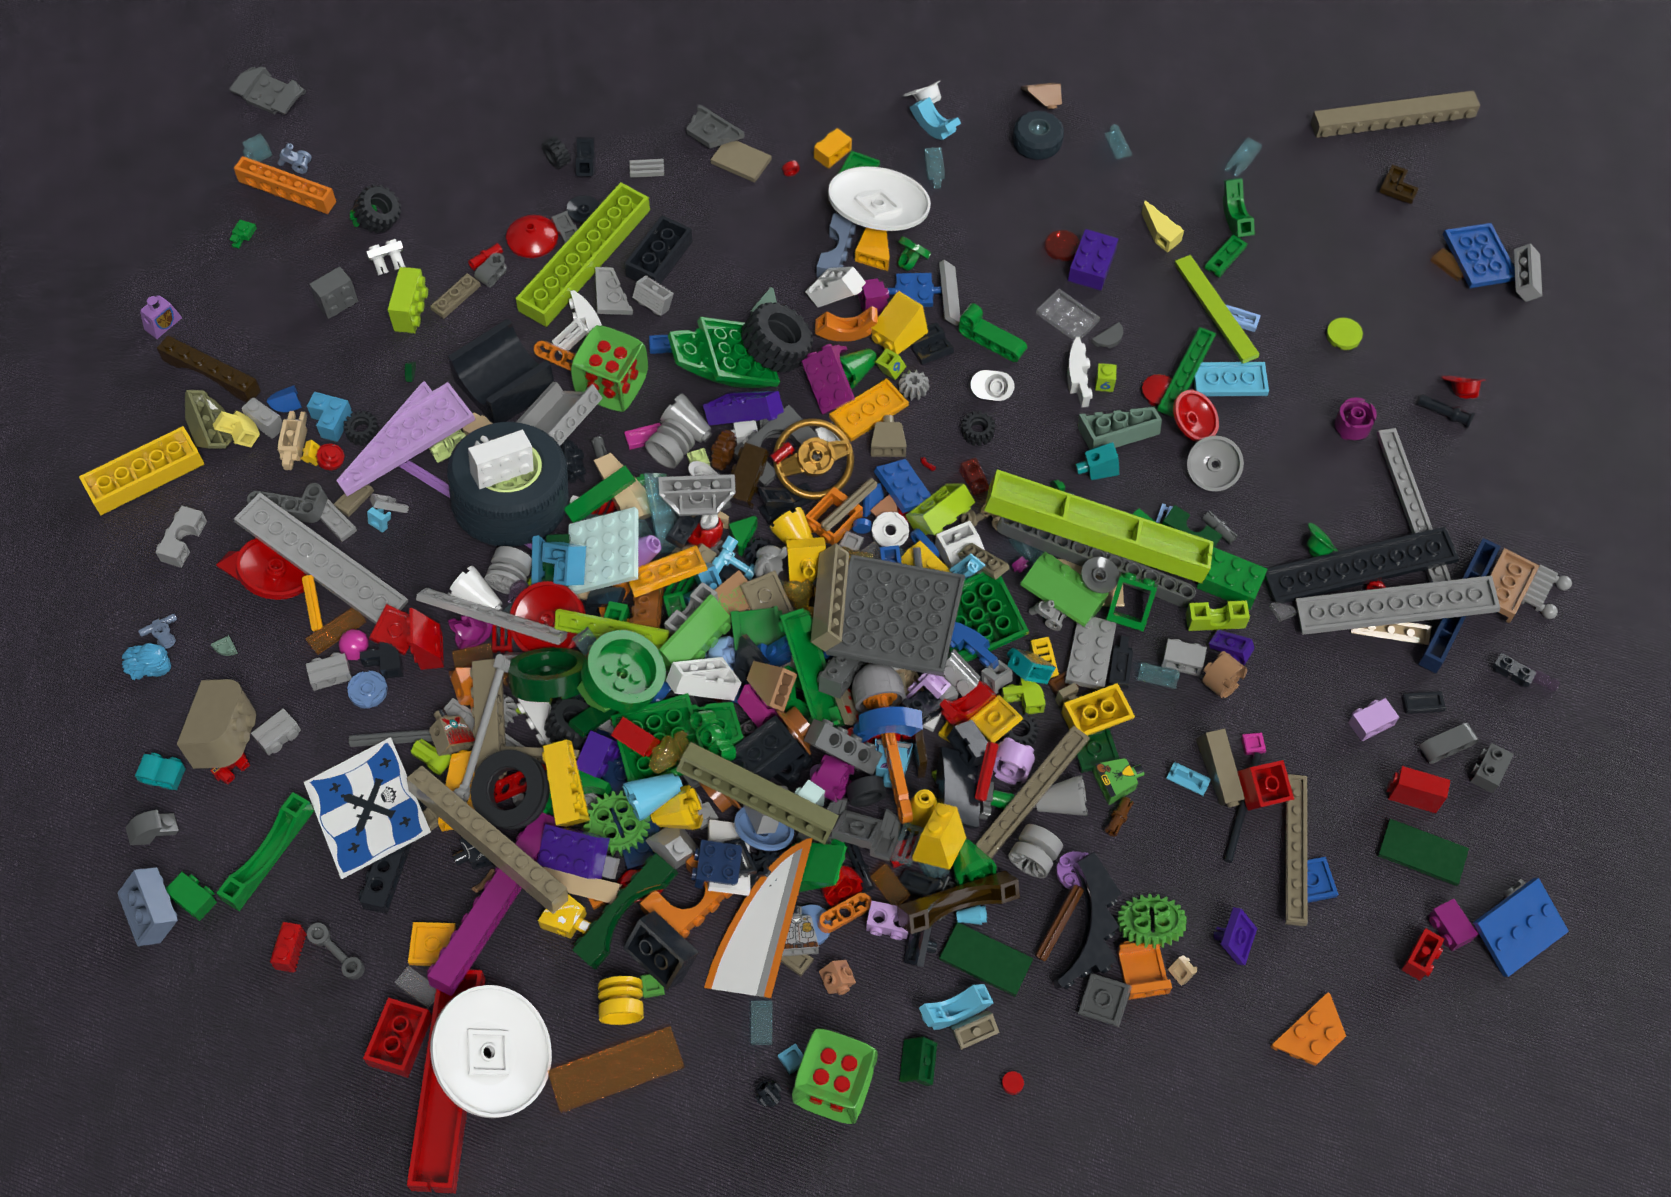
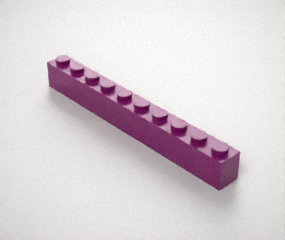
(484, 916)

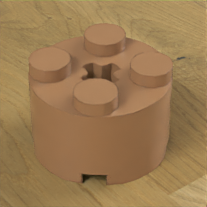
(1223, 675)

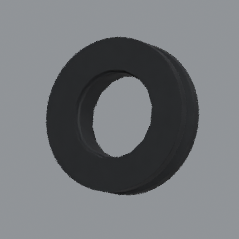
(484, 784)

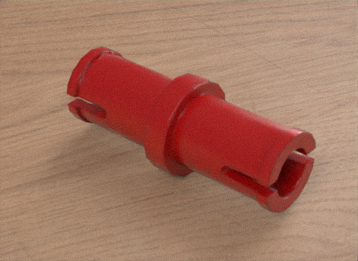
(484, 255)

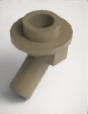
(971, 516)

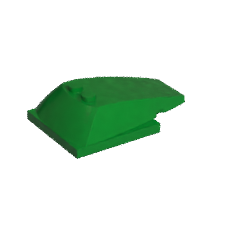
(719, 355)
(989, 611)
(667, 719)

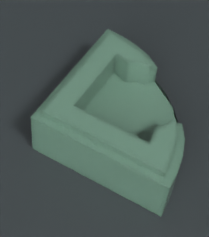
(224, 646)

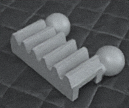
(1540, 588)

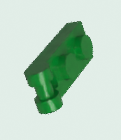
(1226, 255)

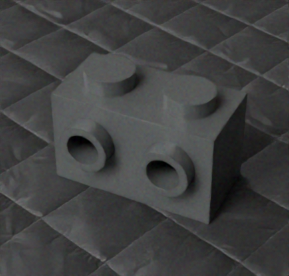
(1491, 767)

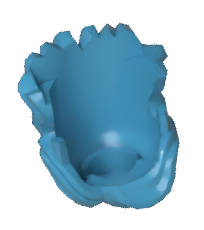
(146, 660)

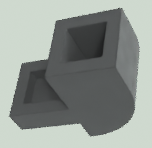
(148, 825)

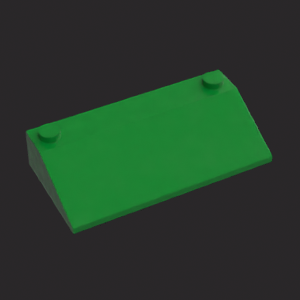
(809, 663)

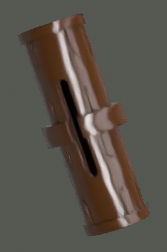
(1119, 816)

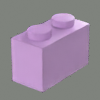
(1373, 719)

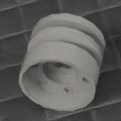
(670, 443)
(507, 567)

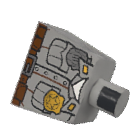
(801, 935)

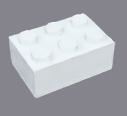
(501, 459)

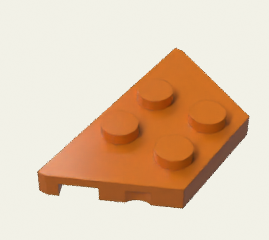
(1313, 1033)

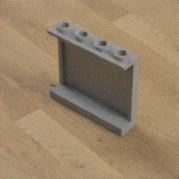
(560, 411)

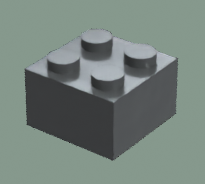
(333, 292)

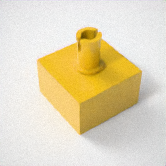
(804, 558)

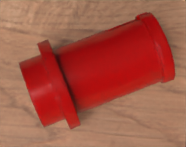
(782, 452)

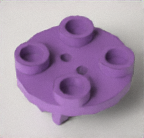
(1064, 869)

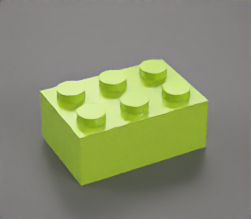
(407, 300)
(941, 509)

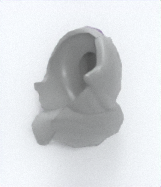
(769, 559)

